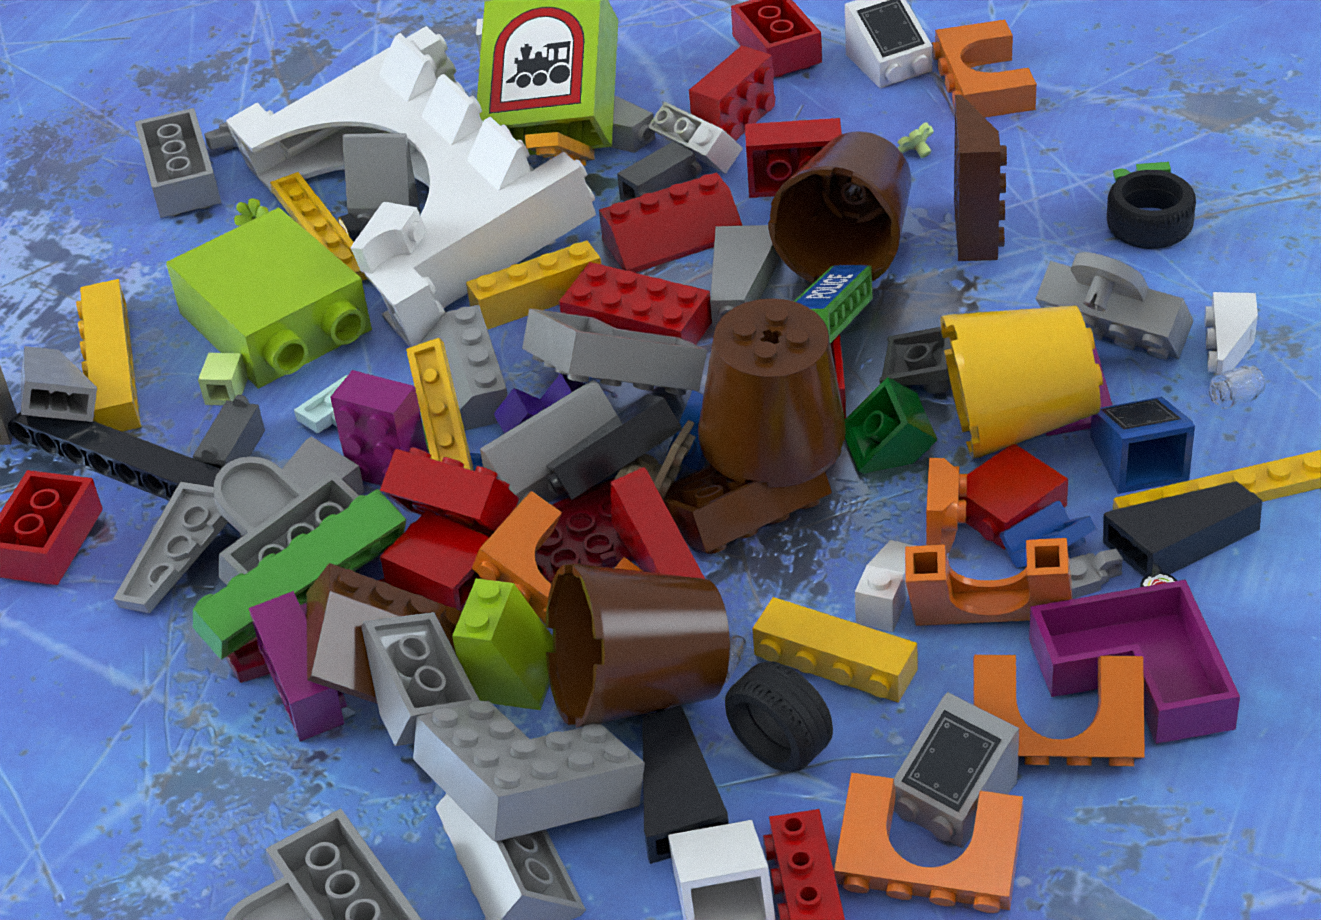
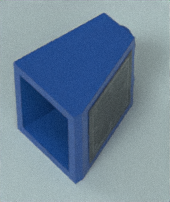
(1143, 443)

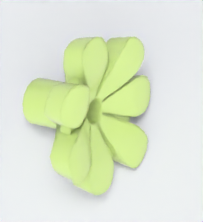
(917, 140)

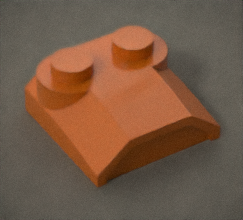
(943, 503)

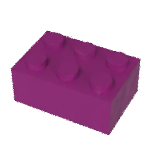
(375, 420)
(282, 639)

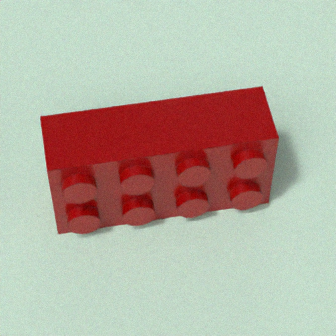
(639, 302)

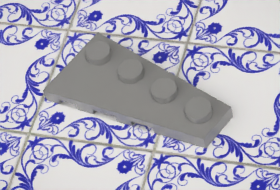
(172, 547)

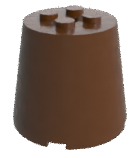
(842, 207)
(771, 395)
(633, 642)

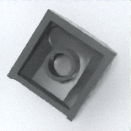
(918, 360)

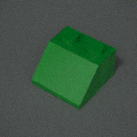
(888, 429)

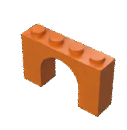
(976, 45)
(512, 550)
(946, 597)
(1113, 733)
(977, 877)

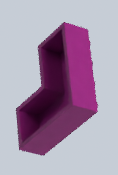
(1183, 671)

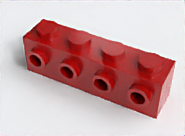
(802, 867)

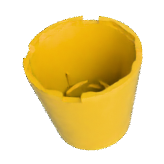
(1020, 373)

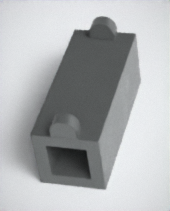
(658, 171)
(232, 433)

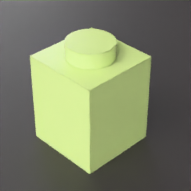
(222, 378)

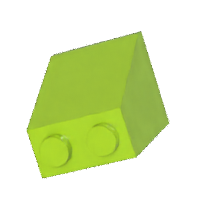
(503, 646)

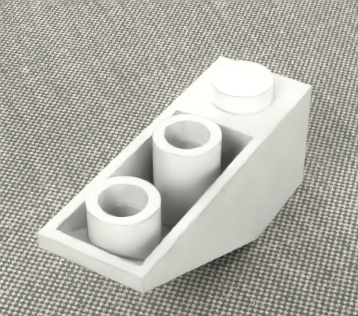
(706, 140)
(1232, 329)

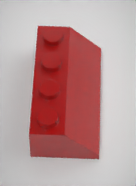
(668, 222)

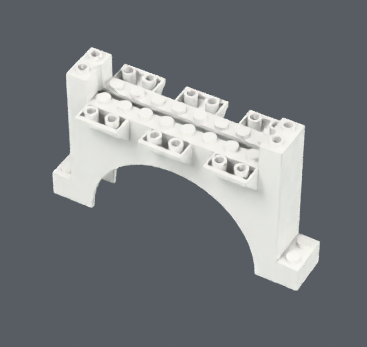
(483, 195)

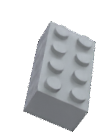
(177, 163)

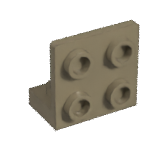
(665, 474)

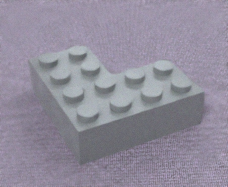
(594, 349)
(520, 782)

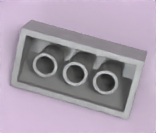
(472, 365)
(525, 450)
(514, 875)

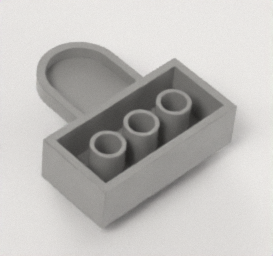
(1118, 304)
(270, 509)
(325, 876)

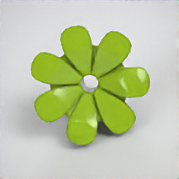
(249, 211)

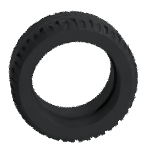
(1151, 227)
(779, 716)

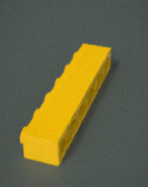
(108, 354)

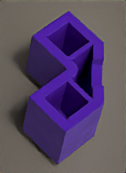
(521, 406)

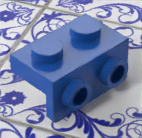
(1045, 524)

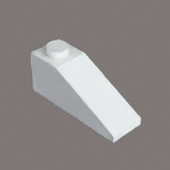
(882, 588)

